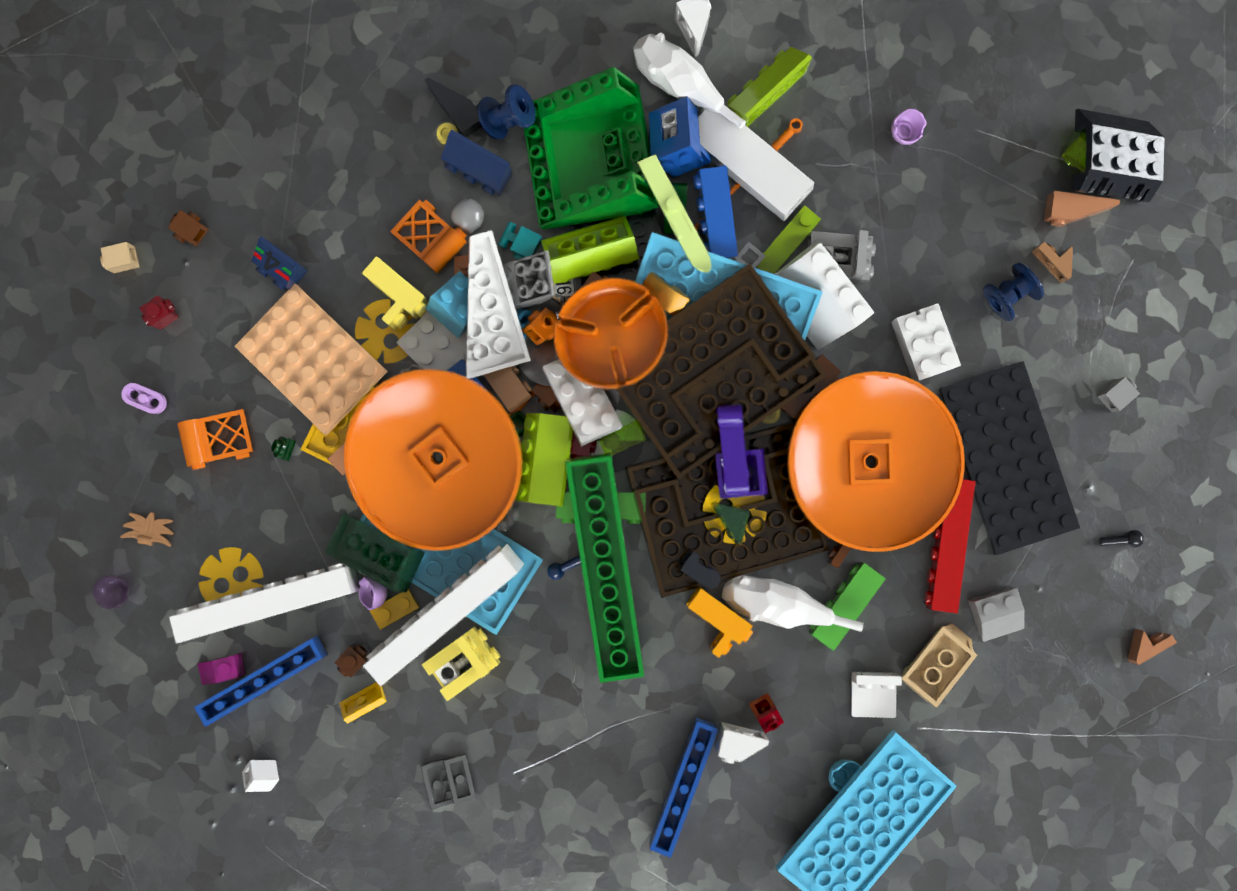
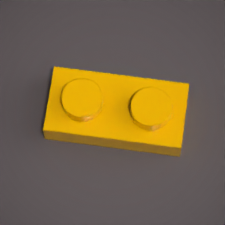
(394, 609)
(362, 702)

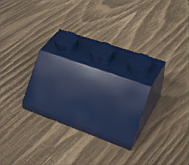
(476, 164)

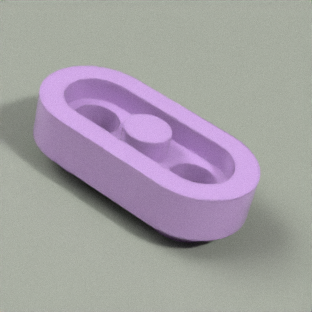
(145, 398)

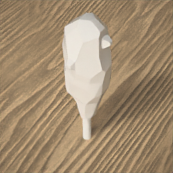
(679, 74)
(779, 604)

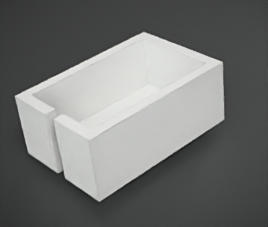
(925, 343)

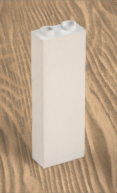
(753, 164)

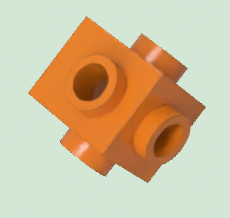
(541, 325)

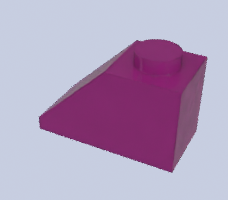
(221, 669)

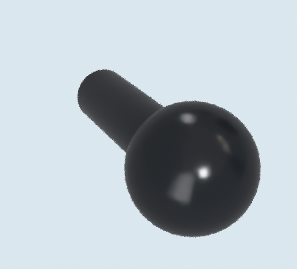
(1133, 539)

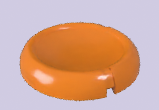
(610, 333)

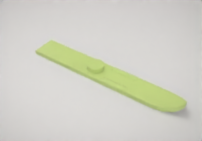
(675, 213)

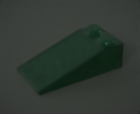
(374, 553)

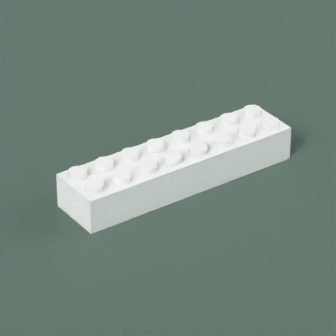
(260, 604)
(447, 611)

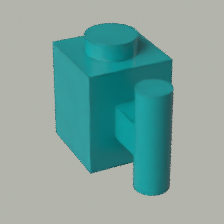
(524, 243)

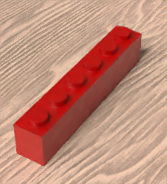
(949, 554)

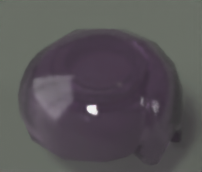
(111, 592)

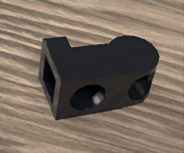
(702, 574)

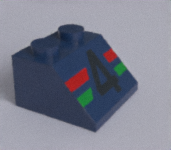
(277, 264)

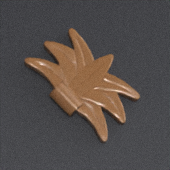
(148, 529)

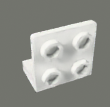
(874, 694)

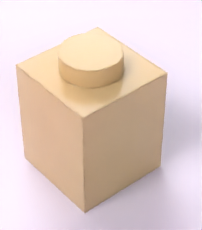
(119, 257)

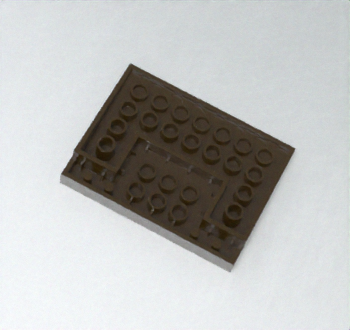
(718, 353)
(676, 517)

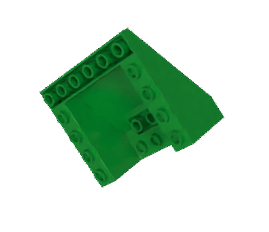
(588, 152)

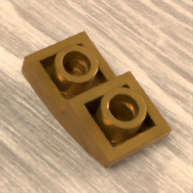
(670, 297)

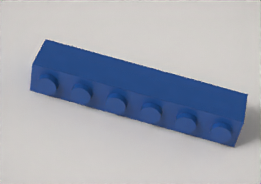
(261, 681)
(683, 787)

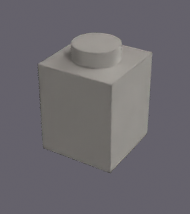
(1119, 394)

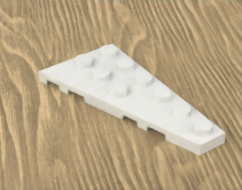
(492, 321)

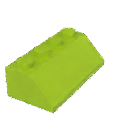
(770, 84)
(591, 249)
(544, 457)

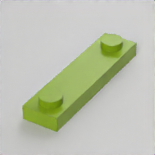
(788, 240)

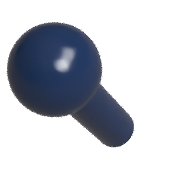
(556, 570)

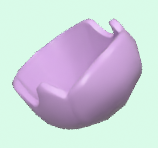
(908, 126)
(371, 593)

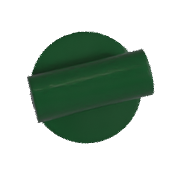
(283, 448)

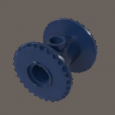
(515, 111)
(1011, 291)

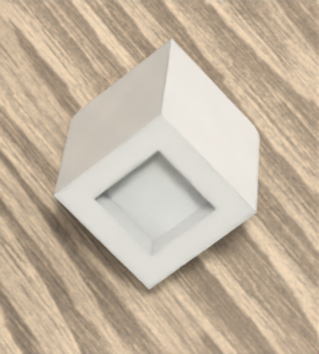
(260, 775)

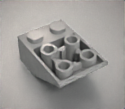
(530, 280)

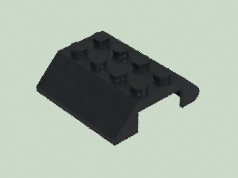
(1121, 156)

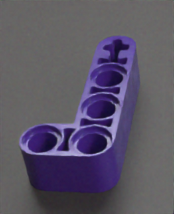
(733, 450)

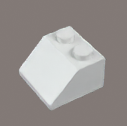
(692, 21)
(738, 742)

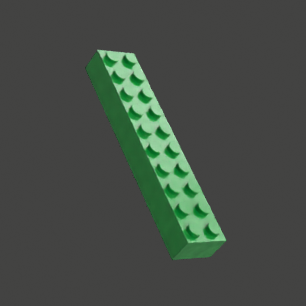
(605, 567)

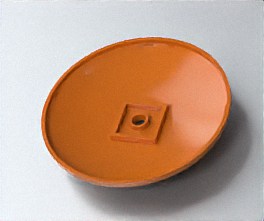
(914, 452)
(394, 467)

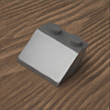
(997, 613)

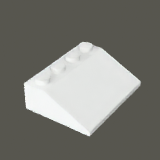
(840, 305)

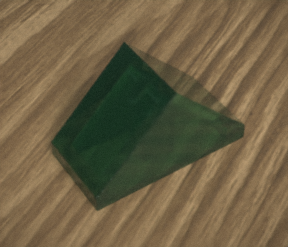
(733, 519)

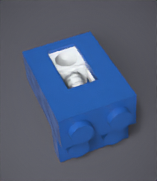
(677, 137)

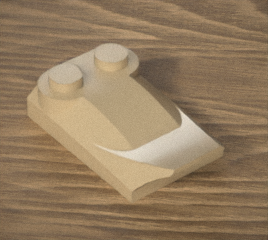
(940, 664)

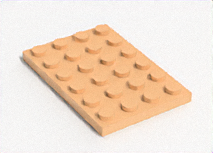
(311, 359)

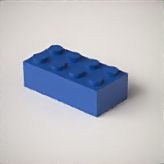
(716, 211)

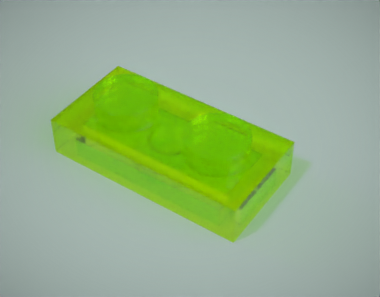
(623, 438)

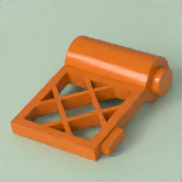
(442, 247)
(197, 443)

